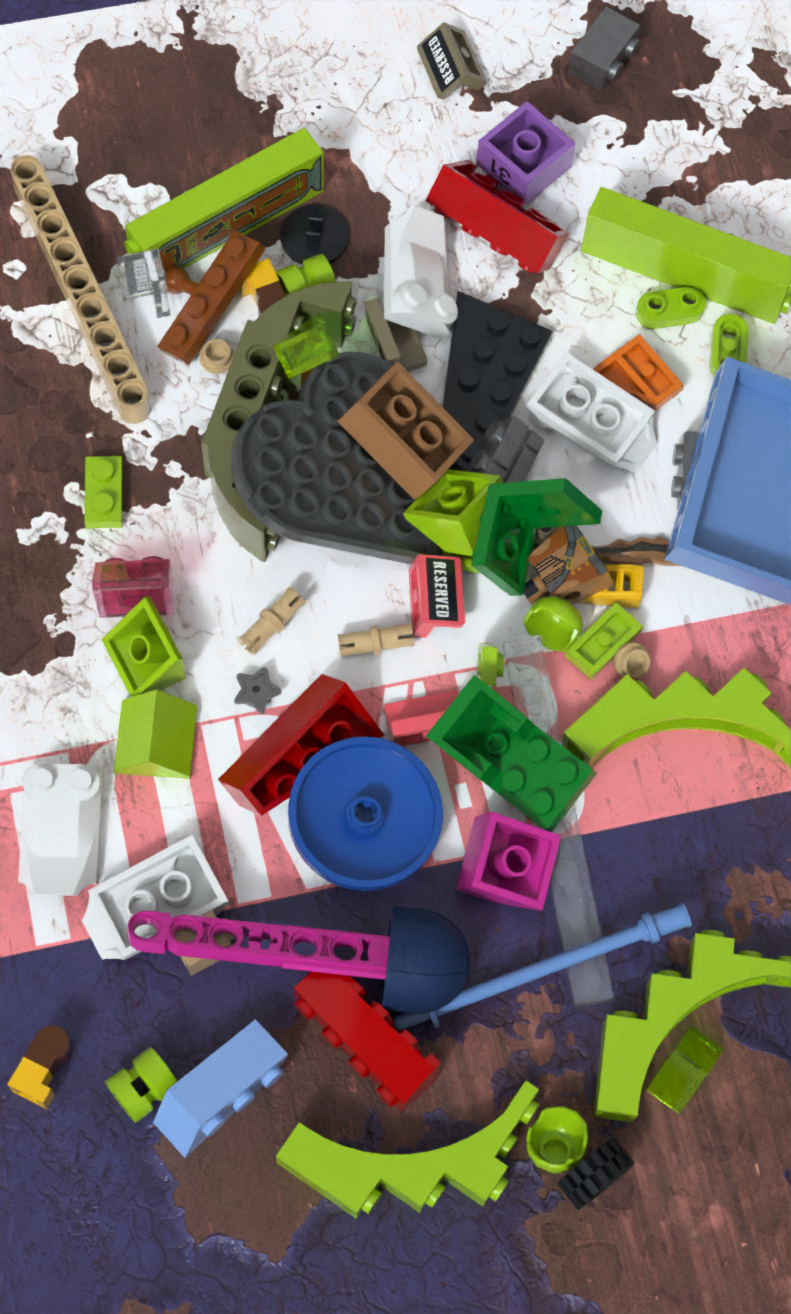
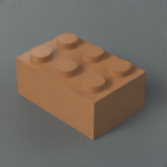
(406, 430)

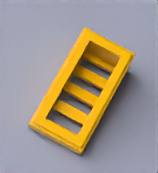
(625, 599)

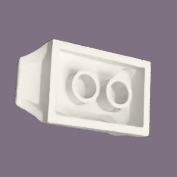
(418, 273)
(594, 414)
(60, 828)
(167, 882)

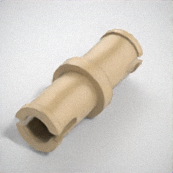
(271, 621)
(376, 640)

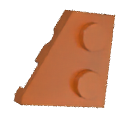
(641, 373)

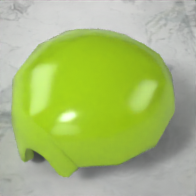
(555, 622)
(557, 1139)

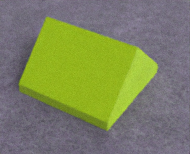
(144, 650)
(156, 736)

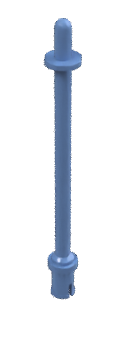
(647, 929)

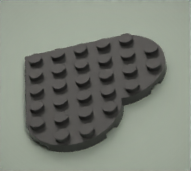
(314, 479)

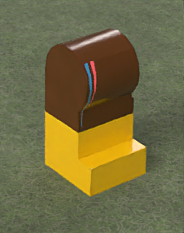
(263, 285)
(35, 1071)

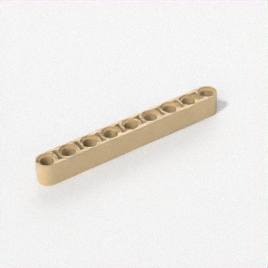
(84, 300)

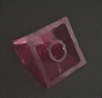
(123, 584)

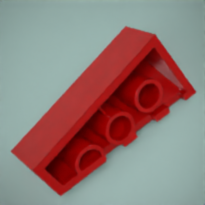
(496, 216)
(316, 719)
(367, 1036)

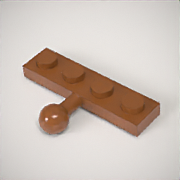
(209, 297)

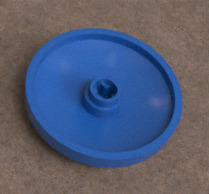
(365, 813)

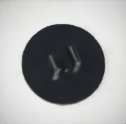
(312, 232)

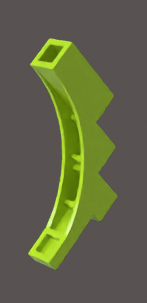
(631, 713)
(632, 1042)
(352, 1176)

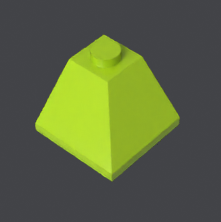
(452, 510)

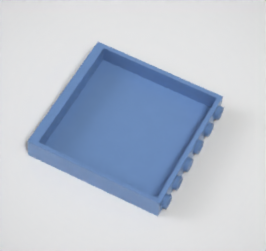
(739, 485)

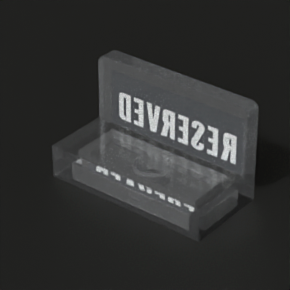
(142, 276)

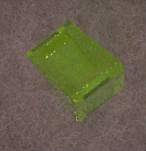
(306, 347)
(685, 1070)

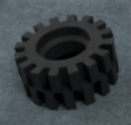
(595, 1173)

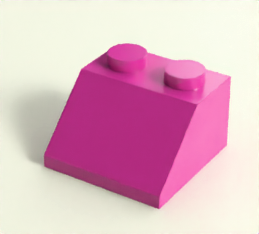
(508, 862)

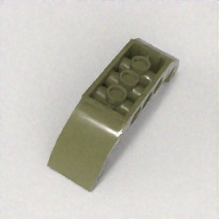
(255, 381)

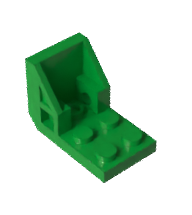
(511, 754)

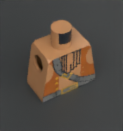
(566, 568)

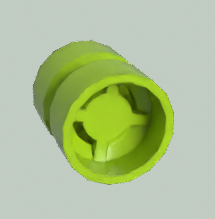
(314, 271)
(154, 1076)

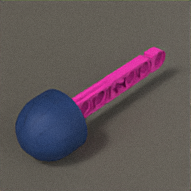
(420, 960)

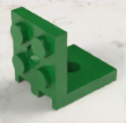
(511, 521)

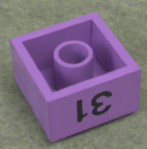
(525, 152)

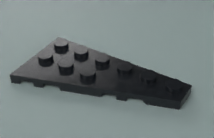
(488, 368)

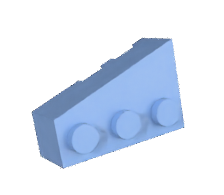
(219, 1087)

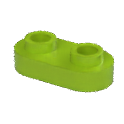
(672, 309)
(726, 347)

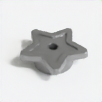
(252, 699)

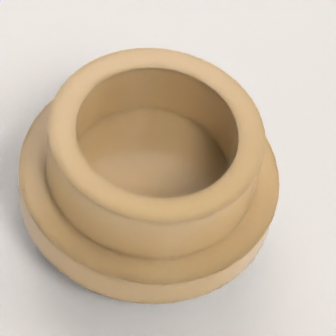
(216, 356)
(632, 660)

